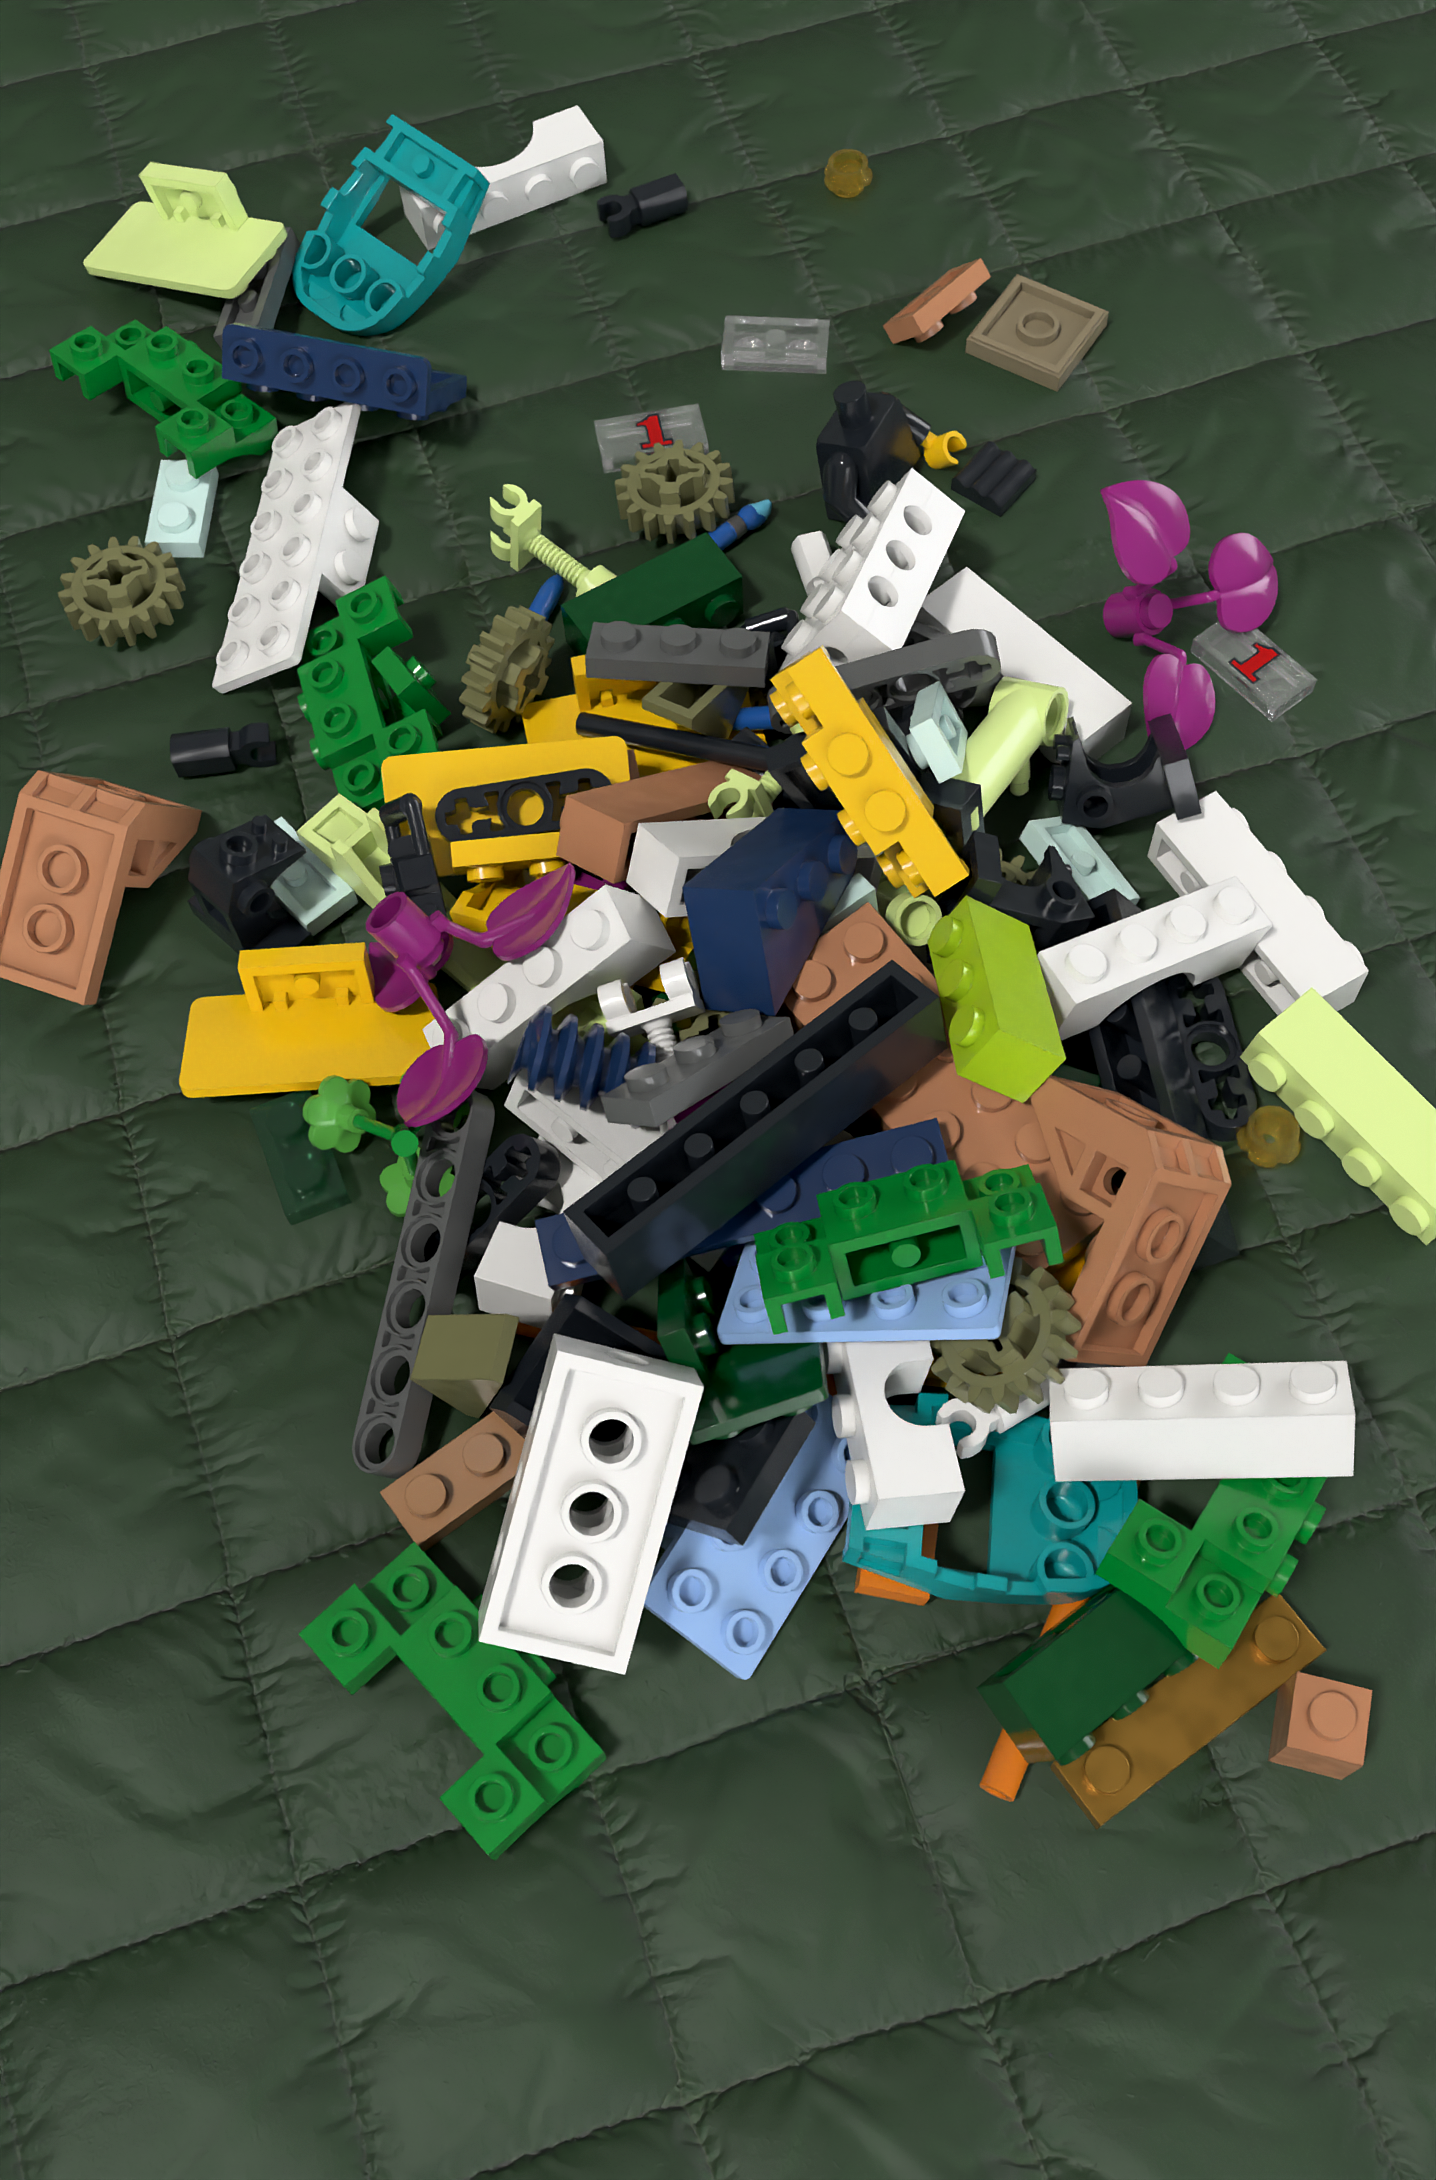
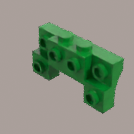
(174, 385)
(352, 701)
(902, 1234)
(1214, 1575)
(490, 1691)

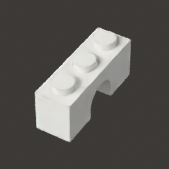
(512, 1269)
(896, 1468)

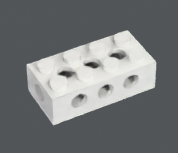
(878, 574)
(598, 1613)

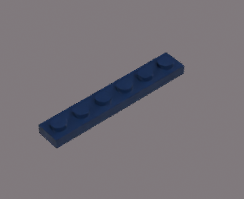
(786, 1201)

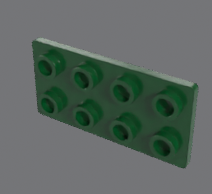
(739, 1380)

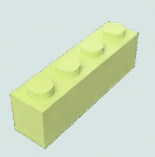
(1354, 1105)

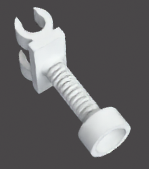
(622, 1014)

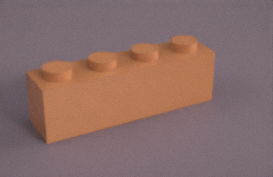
(603, 821)

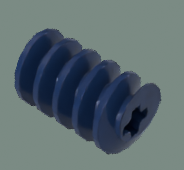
(575, 1060)

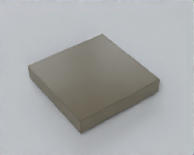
(1037, 332)

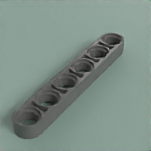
(415, 1277)

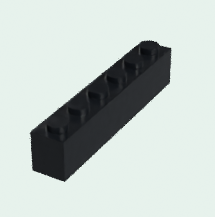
(1145, 1060)
(757, 1129)

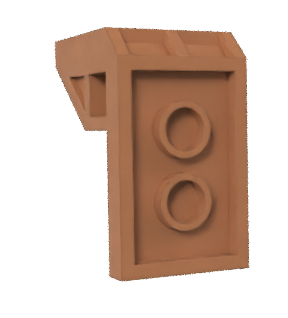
(67, 871)
(1151, 1225)

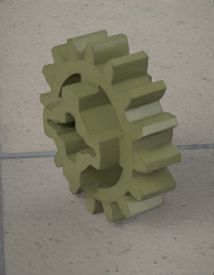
(675, 491)
(122, 591)
(507, 669)
(1025, 1350)

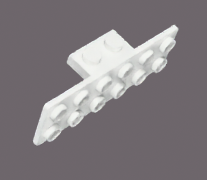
(301, 542)

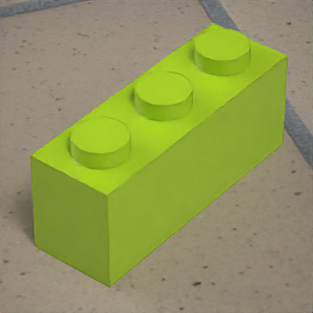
(994, 1000)

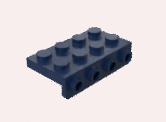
(337, 371)

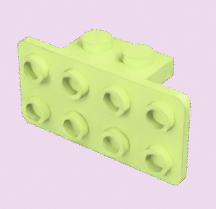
(189, 236)

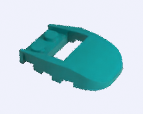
(358, 279)
(1040, 1530)

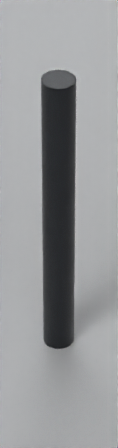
(673, 741)

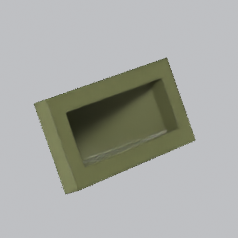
(697, 707)
(465, 1358)

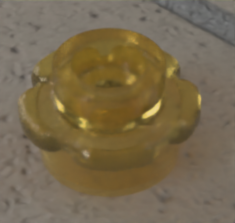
(847, 173)
(1274, 1122)

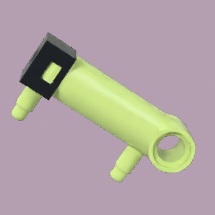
(997, 755)

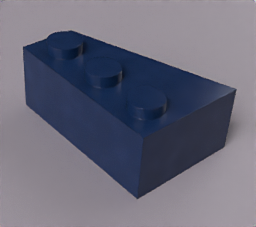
(765, 907)

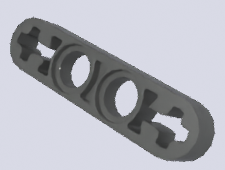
(897, 675)

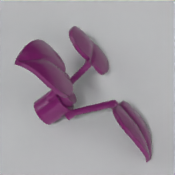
(1146, 534)
(418, 945)

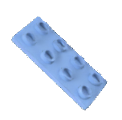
(938, 1308)
(738, 1596)

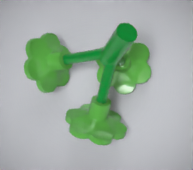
(344, 1113)

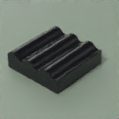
(994, 478)

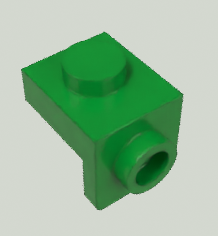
(412, 685)

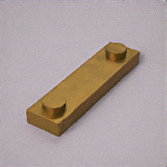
(1188, 1713)

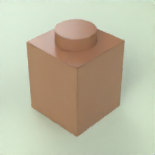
(1320, 1725)

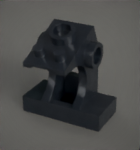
(1127, 790)
(234, 886)
(1046, 902)

